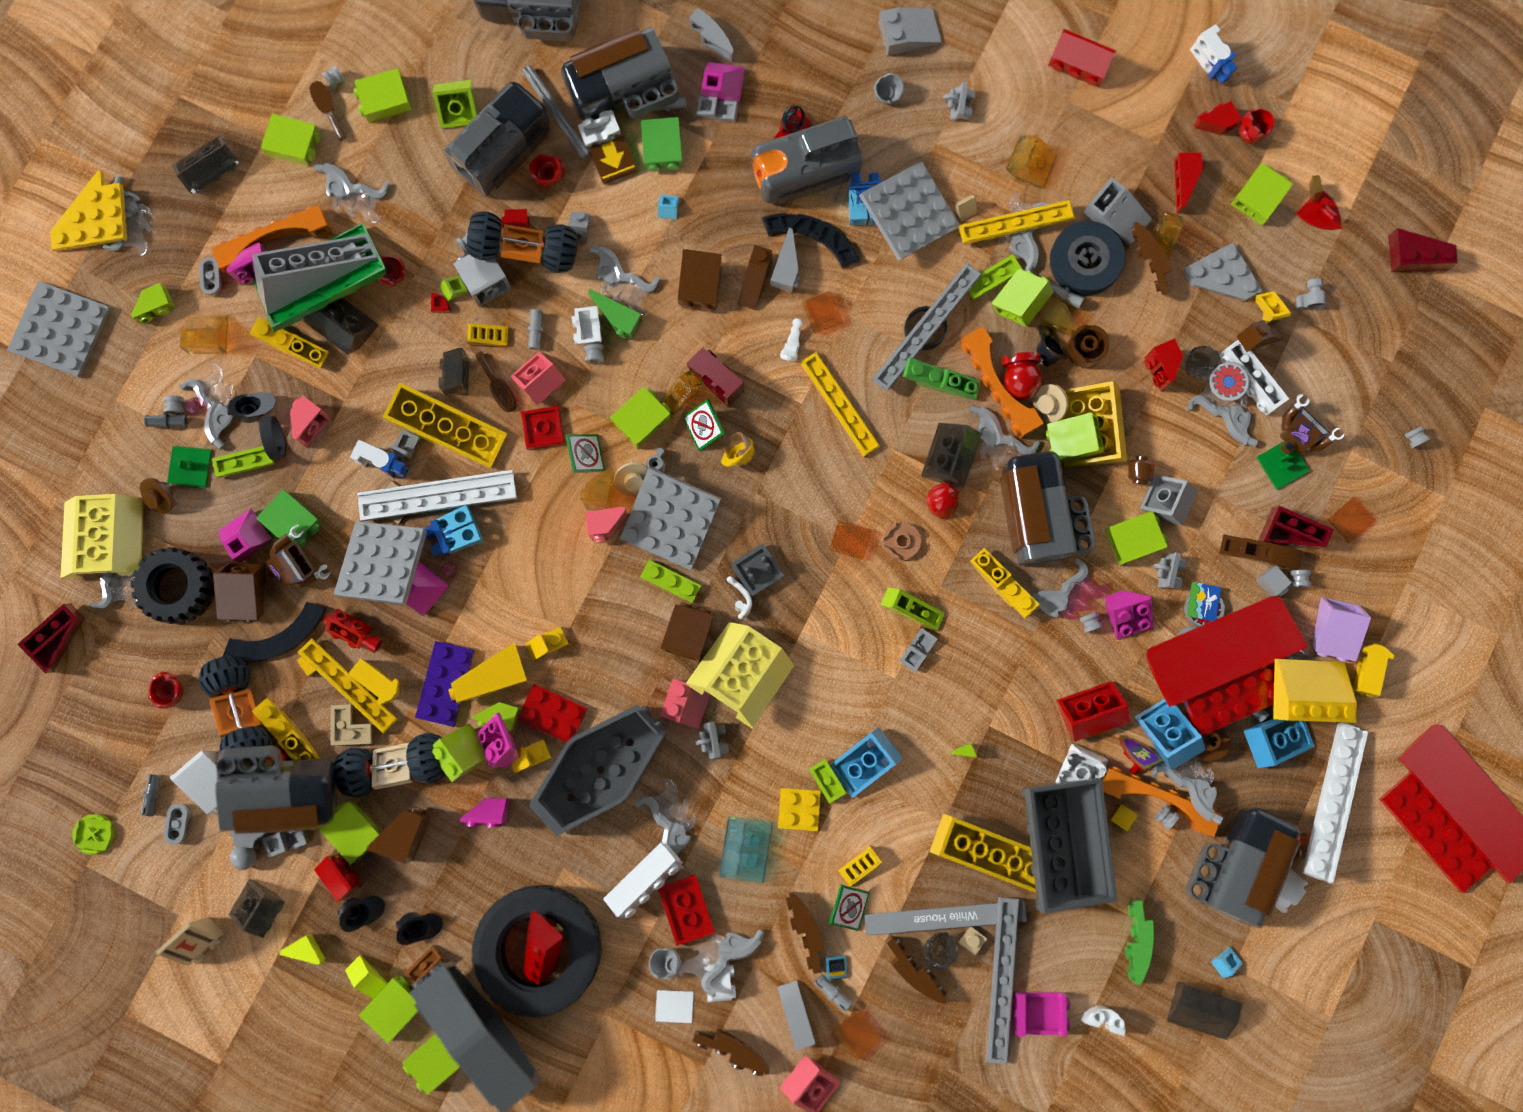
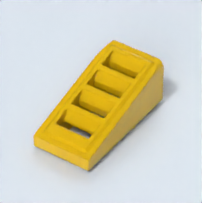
(487, 328)
(870, 867)

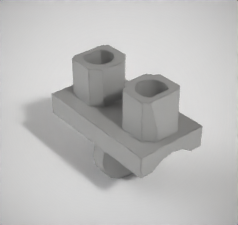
(956, 102)
(1168, 570)
(709, 740)

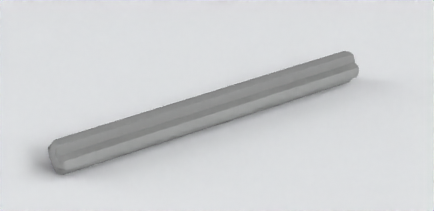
(556, 112)

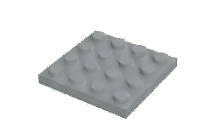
(909, 210)
(59, 329)
(670, 518)
(380, 563)

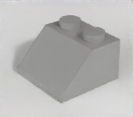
(1169, 499)

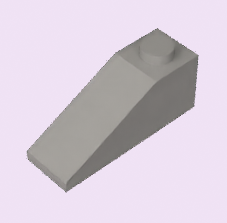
(786, 269)

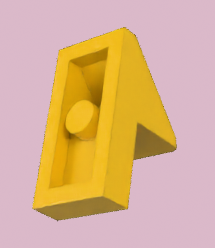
(1272, 307)
(547, 643)
(531, 756)

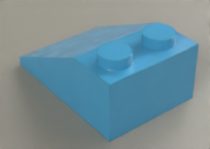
(1170, 733)
(1277, 741)
(865, 762)

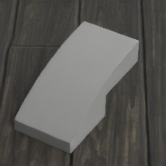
(717, 110)
(918, 649)
(285, 841)

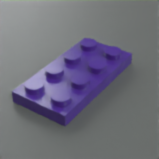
(445, 666)

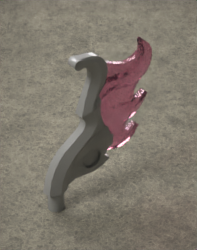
(1071, 596)

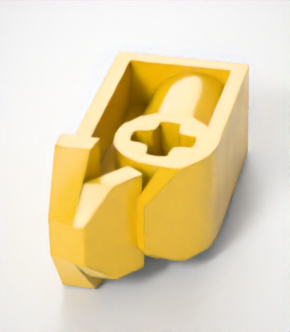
(1371, 670)
(375, 681)

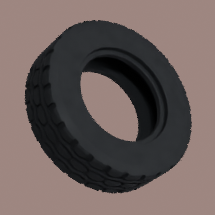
(491, 963)

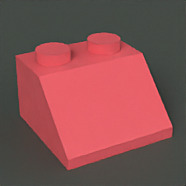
(538, 378)
(307, 420)
(605, 523)
(685, 704)
(809, 1085)

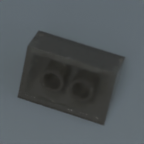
(205, 165)
(342, 325)
(951, 454)
(1204, 1011)

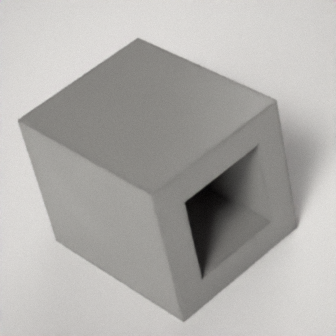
(1274, 581)

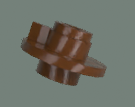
(157, 495)
(1216, 745)

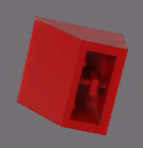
(1164, 363)
(338, 876)

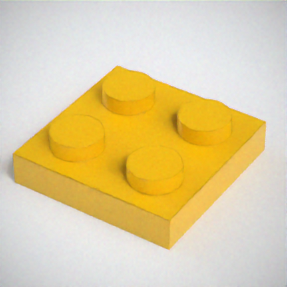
(799, 809)

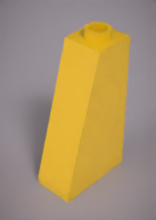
(493, 675)

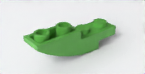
(941, 380)
(1140, 950)

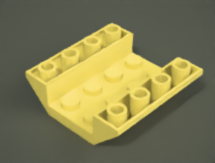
(102, 535)
(742, 671)

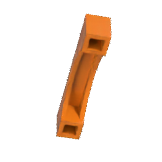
(310, 222)
(1023, 419)
(1117, 784)

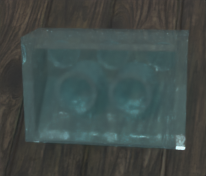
(745, 849)

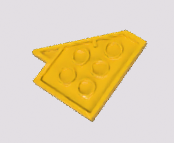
(92, 218)

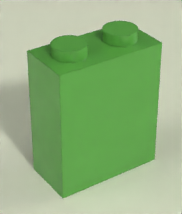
(661, 144)
(287, 512)

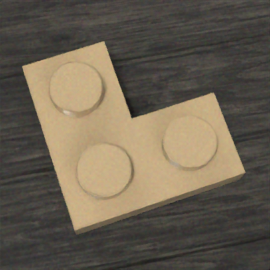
(343, 730)

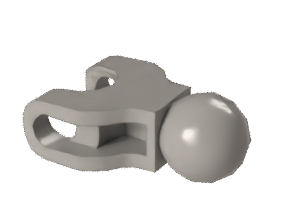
(244, 855)

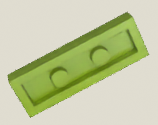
(994, 276)
(241, 462)
(670, 581)

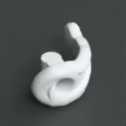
(791, 348)
(739, 605)

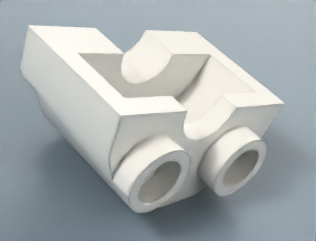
(599, 130)
(587, 325)
(1292, 891)
(723, 987)
(1103, 1015)

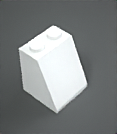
(199, 779)

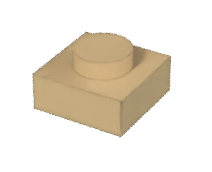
(972, 940)

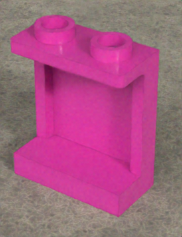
(1041, 1013)

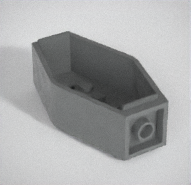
(578, 763)
(475, 1036)

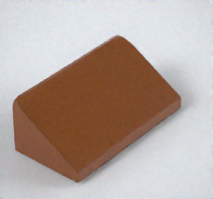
(424, 964)

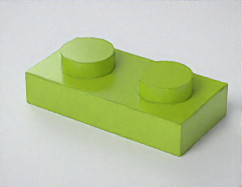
(827, 781)

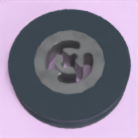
(1103, 247)

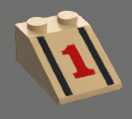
(192, 942)

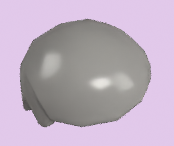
(889, 88)
(665, 963)

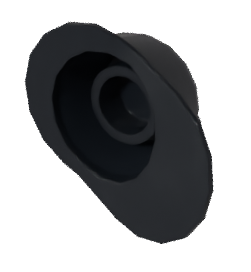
(1049, 346)
(251, 407)
(360, 912)
(416, 927)

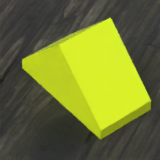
(305, 949)
(365, 977)

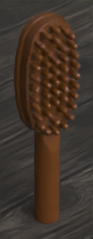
(324, 102)
(499, 389)

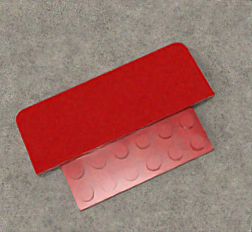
(1227, 664)
(1456, 811)

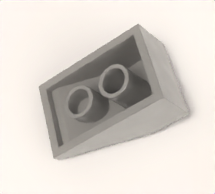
(908, 29)

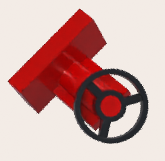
(793, 121)

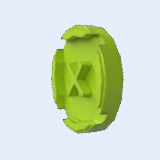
(93, 834)

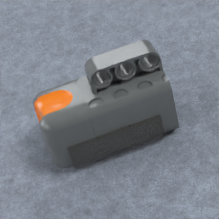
(806, 161)

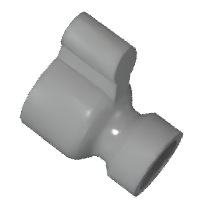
(1315, 298)
(656, 461)

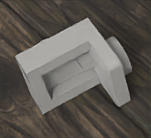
(580, 223)
(405, 444)

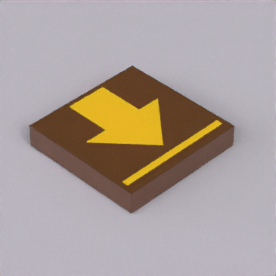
(613, 159)

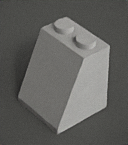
(482, 278)

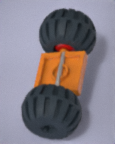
(521, 243)
(231, 704)

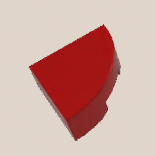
(439, 304)

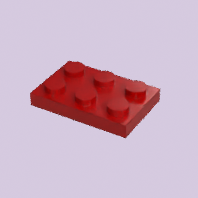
(551, 713)
(686, 910)

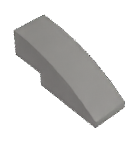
(711, 34)
(796, 1015)

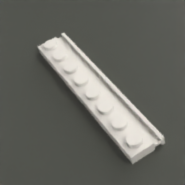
(436, 495)
(1335, 802)

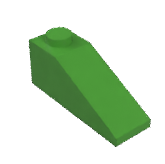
(621, 318)

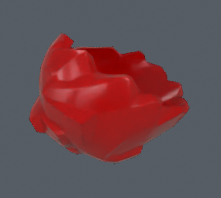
(394, 271)
(943, 500)

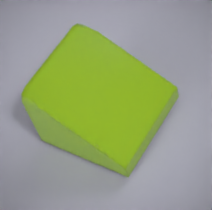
(453, 288)
(965, 750)

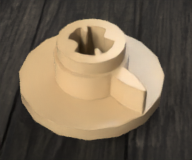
(1051, 403)
(630, 478)

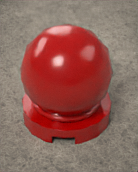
(1023, 376)

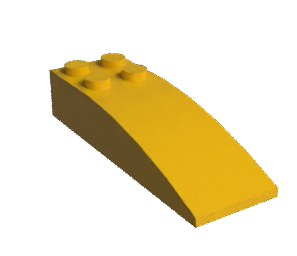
(444, 425)
(984, 852)

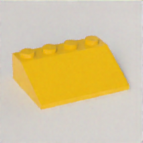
(1105, 402)
(1313, 691)

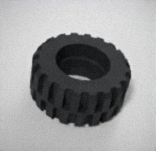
(148, 581)

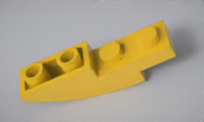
(289, 343)
(1004, 584)
(285, 731)

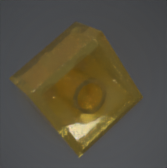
(1032, 161)
(204, 334)
(599, 491)

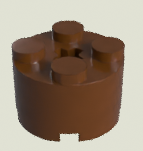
(1083, 336)

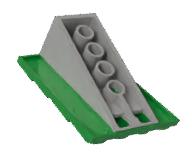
(310, 276)

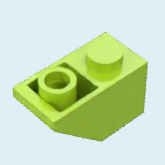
(152, 303)
(508, 713)

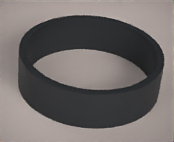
(921, 309)
(272, 437)

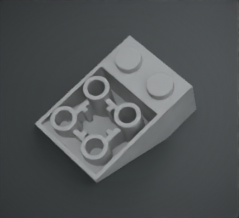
(1117, 210)

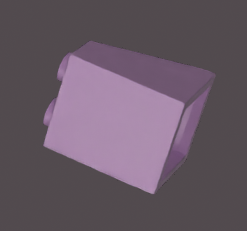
(1340, 629)

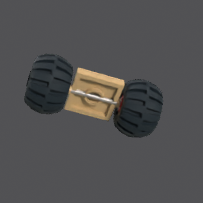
(361, 772)

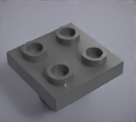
(757, 570)

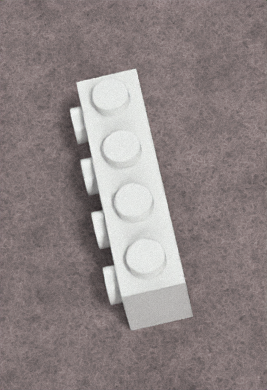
(1262, 385)
(642, 881)

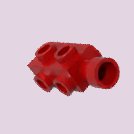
(351, 630)

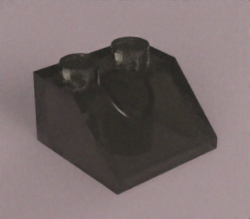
(454, 372)
(256, 909)

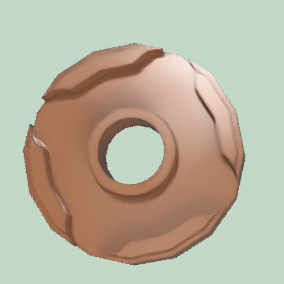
(898, 552)

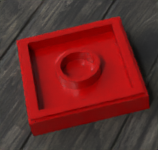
(542, 427)

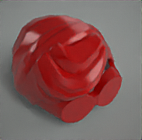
(1256, 125)
(546, 170)
(165, 690)

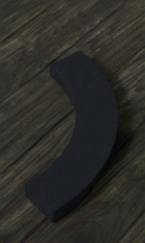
(814, 229)
(281, 642)

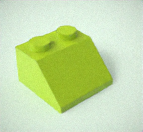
(455, 103)

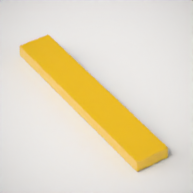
(1016, 222)
(840, 404)
(347, 686)

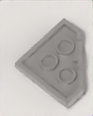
(1223, 274)

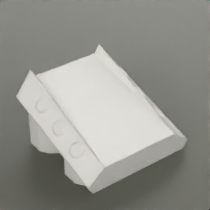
(1082, 765)

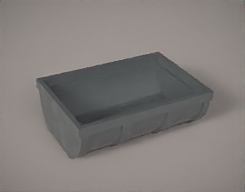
(1069, 845)

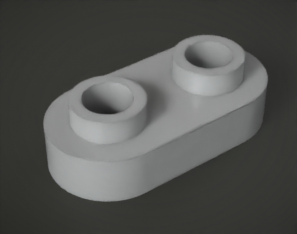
(209, 278)
(177, 823)

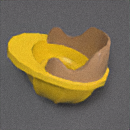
(739, 451)

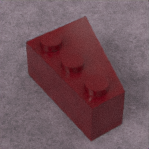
(1420, 253)
(716, 376)
(1293, 529)
(52, 637)

